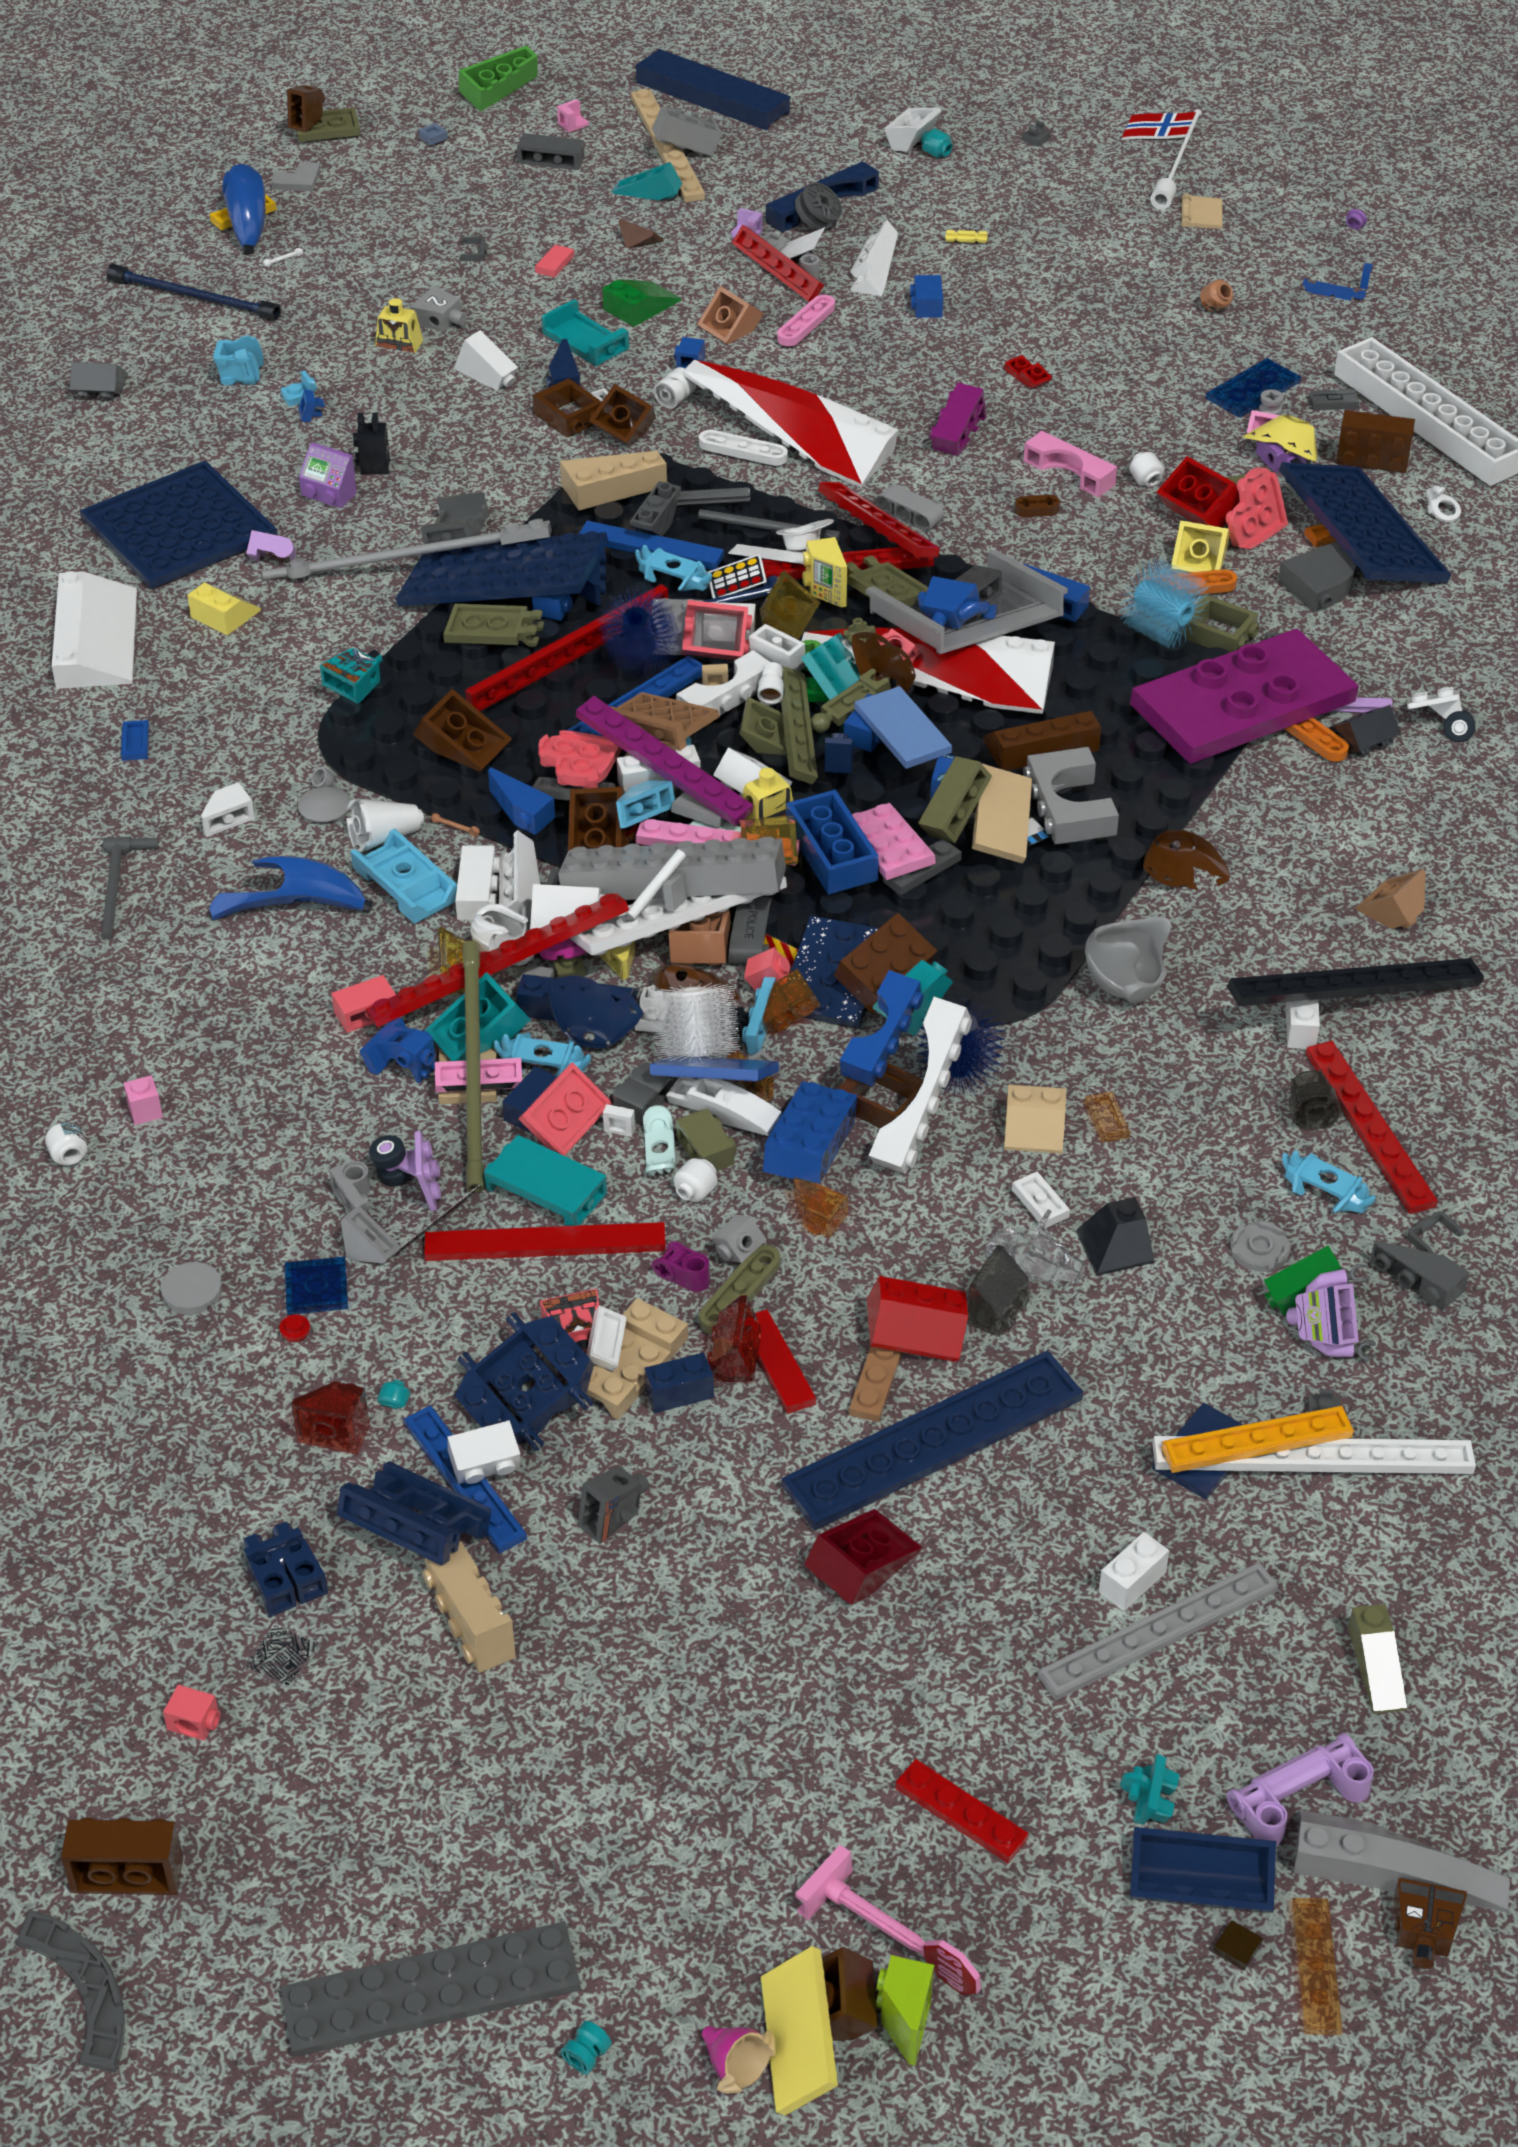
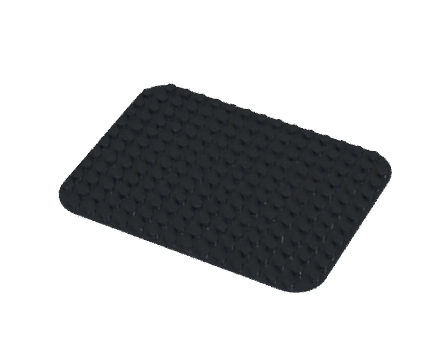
(996, 923)

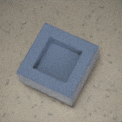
(433, 134)

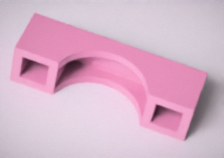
(1050, 452)

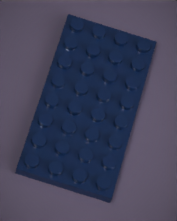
(1364, 523)
(504, 571)

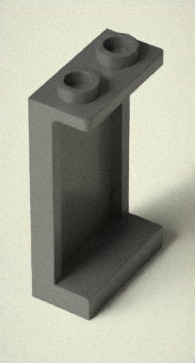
(458, 518)

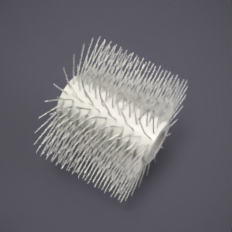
(694, 1025)

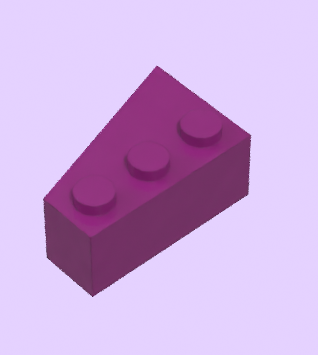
(958, 418)

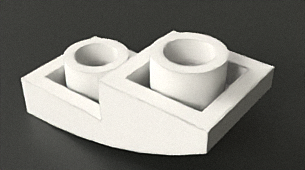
(646, 1023)

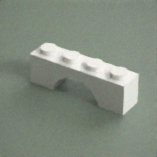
(726, 696)

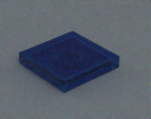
(316, 1285)

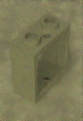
(1226, 613)

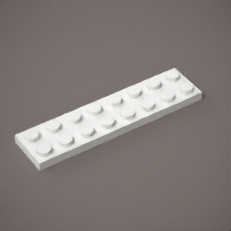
(655, 918)

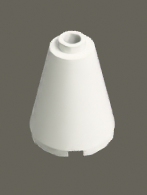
(374, 819)

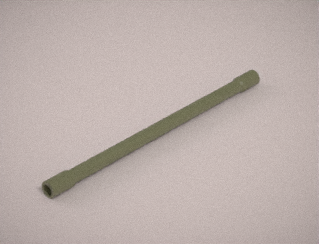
(474, 1165)

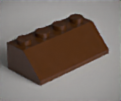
(1069, 732)

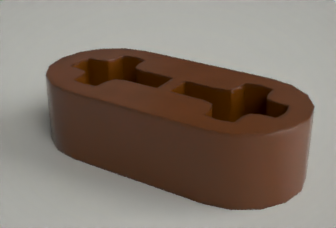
(1037, 505)

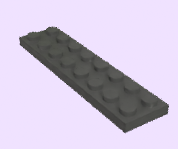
(429, 1989)

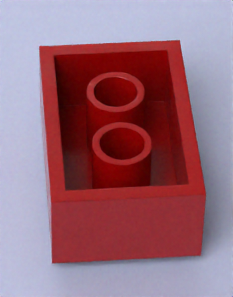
(1199, 493)

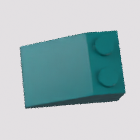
(497, 1017)

